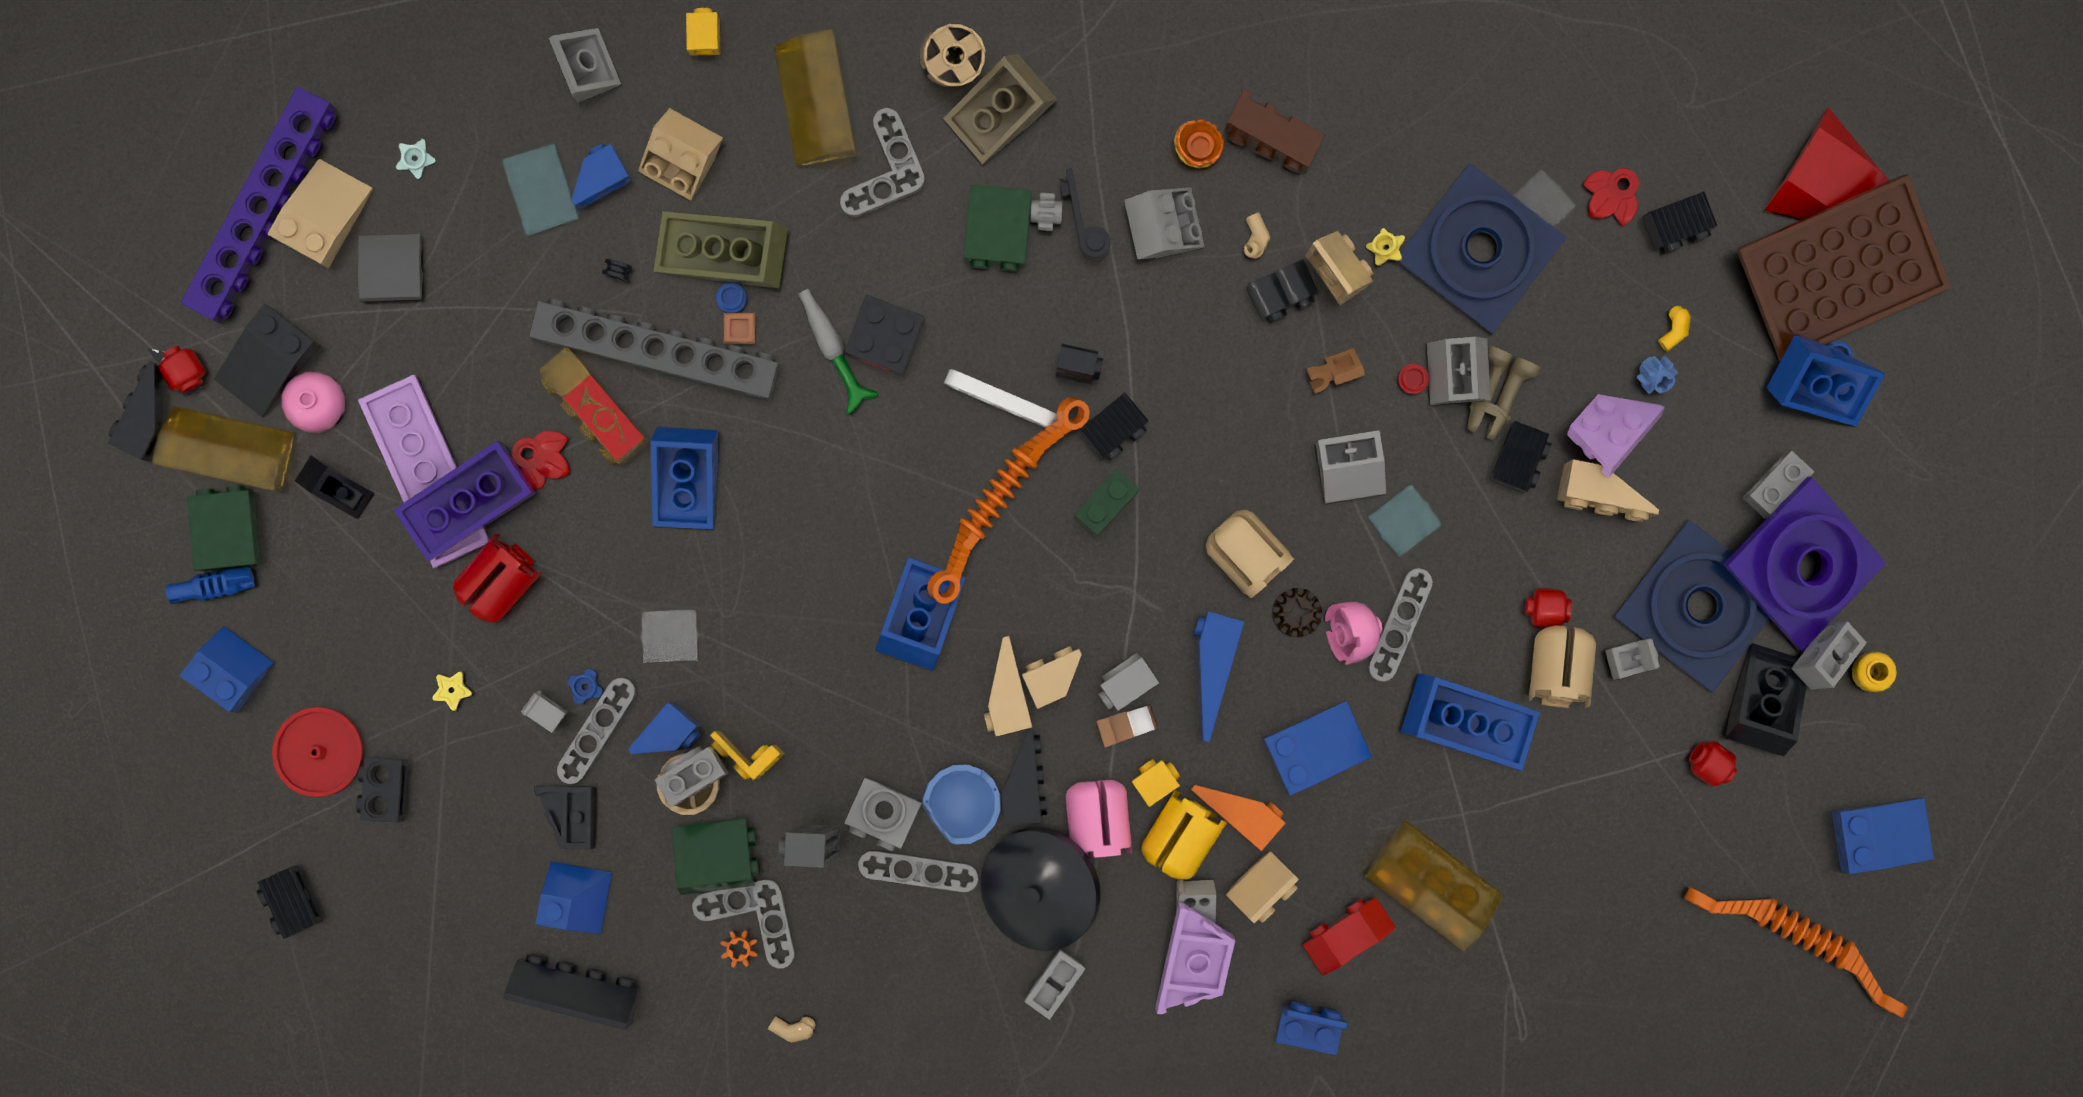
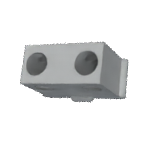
(544, 711)
(1198, 896)

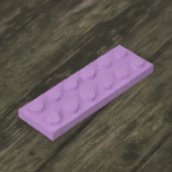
(414, 448)

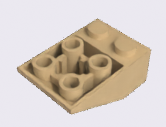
(1586, 485)

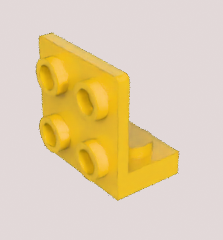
(763, 758)

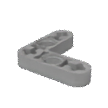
(898, 166)
(754, 903)

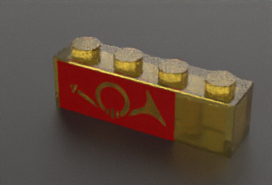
(593, 406)

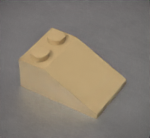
(321, 213)
(1339, 267)
(1007, 701)

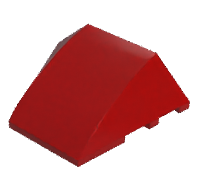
(1825, 172)

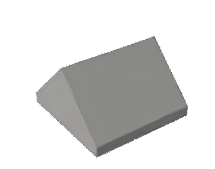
(585, 63)

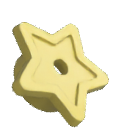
(1380, 242)
(459, 693)

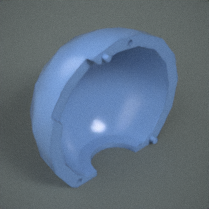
(962, 803)

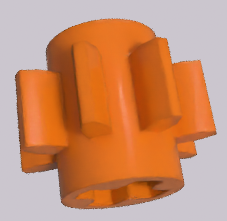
(731, 951)

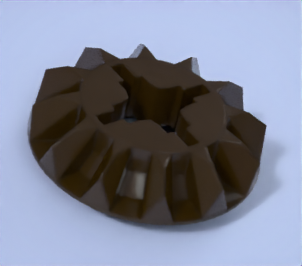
(1288, 623)

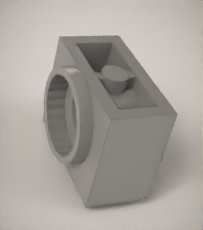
(1126, 683)
(690, 774)
(865, 820)

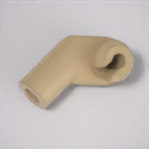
(1259, 238)
(794, 1032)

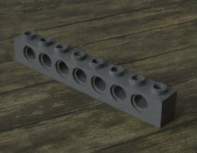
(546, 330)
(810, 846)

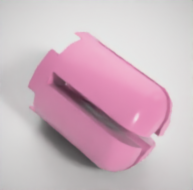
(1099, 817)

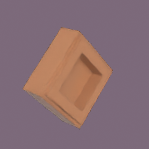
(739, 328)

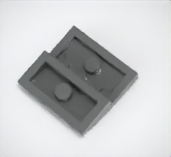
(390, 267)

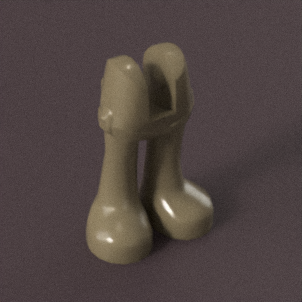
(1518, 373)

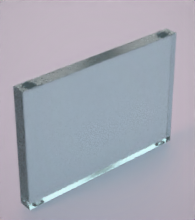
(540, 189)

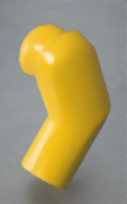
(1680, 328)

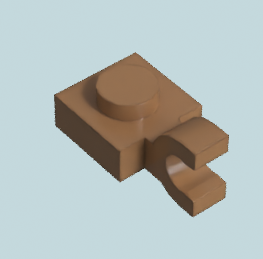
(1338, 367)

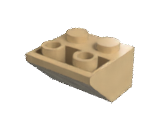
(679, 153)
(1051, 680)
(1262, 887)

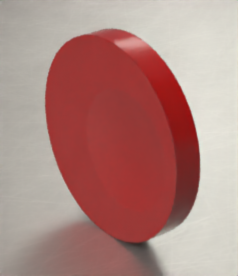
(317, 752)

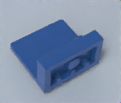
(1310, 1029)

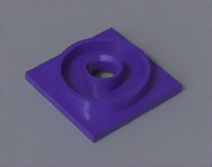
(1771, 559)

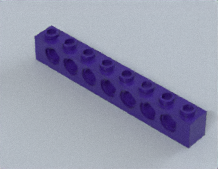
(257, 187)

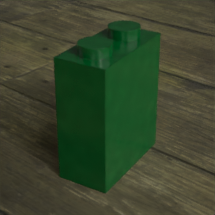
(997, 227)
(1106, 503)
(224, 529)
(714, 856)

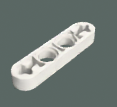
(1000, 398)

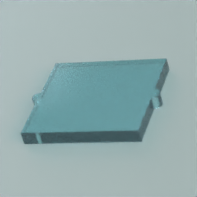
(1405, 520)

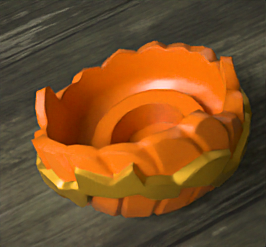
(1198, 143)

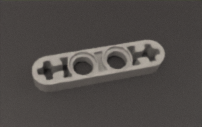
(1403, 626)
(599, 732)
(919, 866)

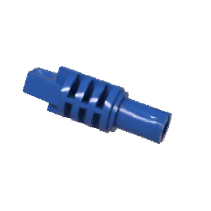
(211, 585)

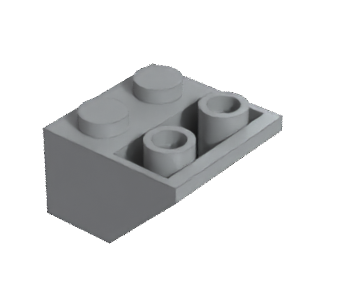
(1164, 222)
(1458, 370)
(1351, 466)

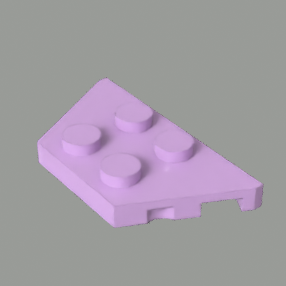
(1613, 428)
(1195, 961)

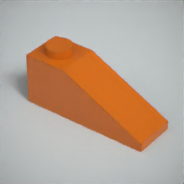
(1249, 817)

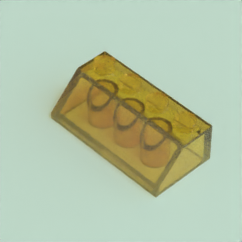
(814, 98)
(224, 448)
(1435, 886)

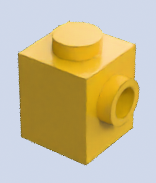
(1156, 781)

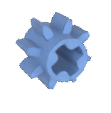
(1657, 374)

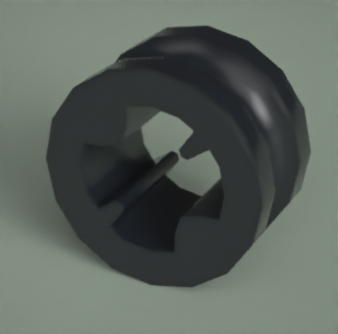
(616, 270)

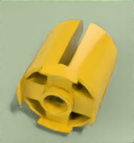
(1181, 837)

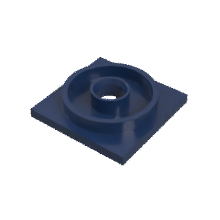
(1476, 288)
(1661, 610)

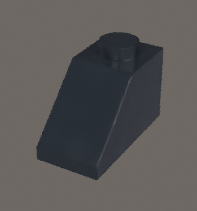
(333, 487)

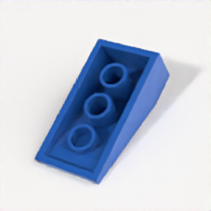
(1215, 656)
(1470, 721)

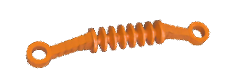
(1026, 456)
(1847, 955)

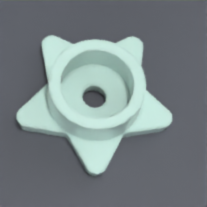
(408, 152)

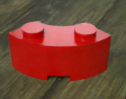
(1349, 935)

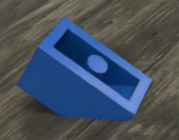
(599, 175)

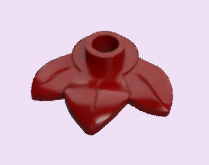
(1609, 198)
(545, 459)

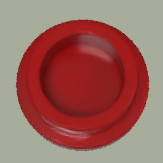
(1413, 378)

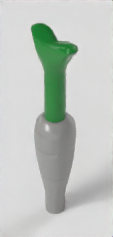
(833, 349)

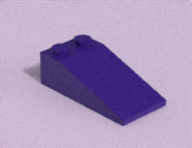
(465, 500)

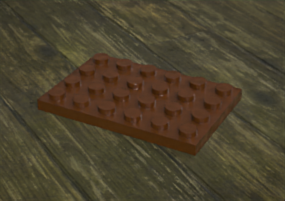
(1844, 266)

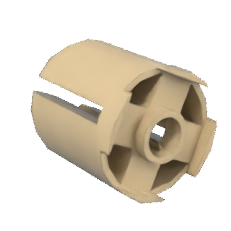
(934, 53)
(1247, 551)
(1563, 666)

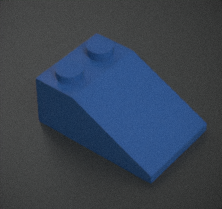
(1824, 381)
(684, 477)
(916, 621)
(1317, 748)
(1882, 836)

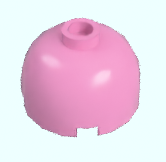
(313, 402)
(1353, 632)

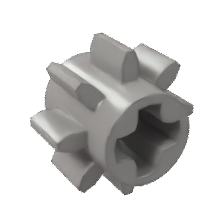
(1046, 211)

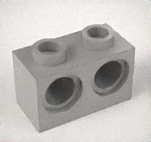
(1777, 484)
(1829, 655)
(1054, 983)

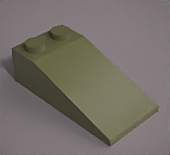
(721, 249)

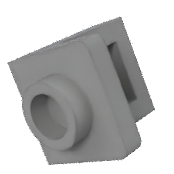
(1632, 658)

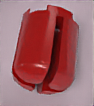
(496, 579)

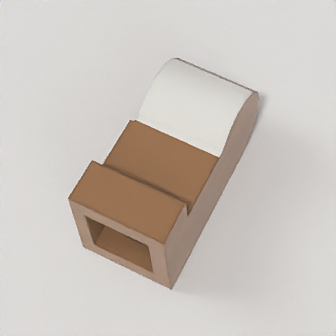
(1126, 725)

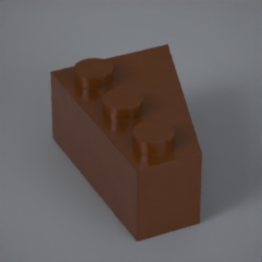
(1273, 133)

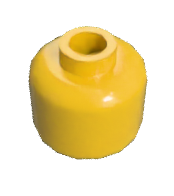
(1864, 674)

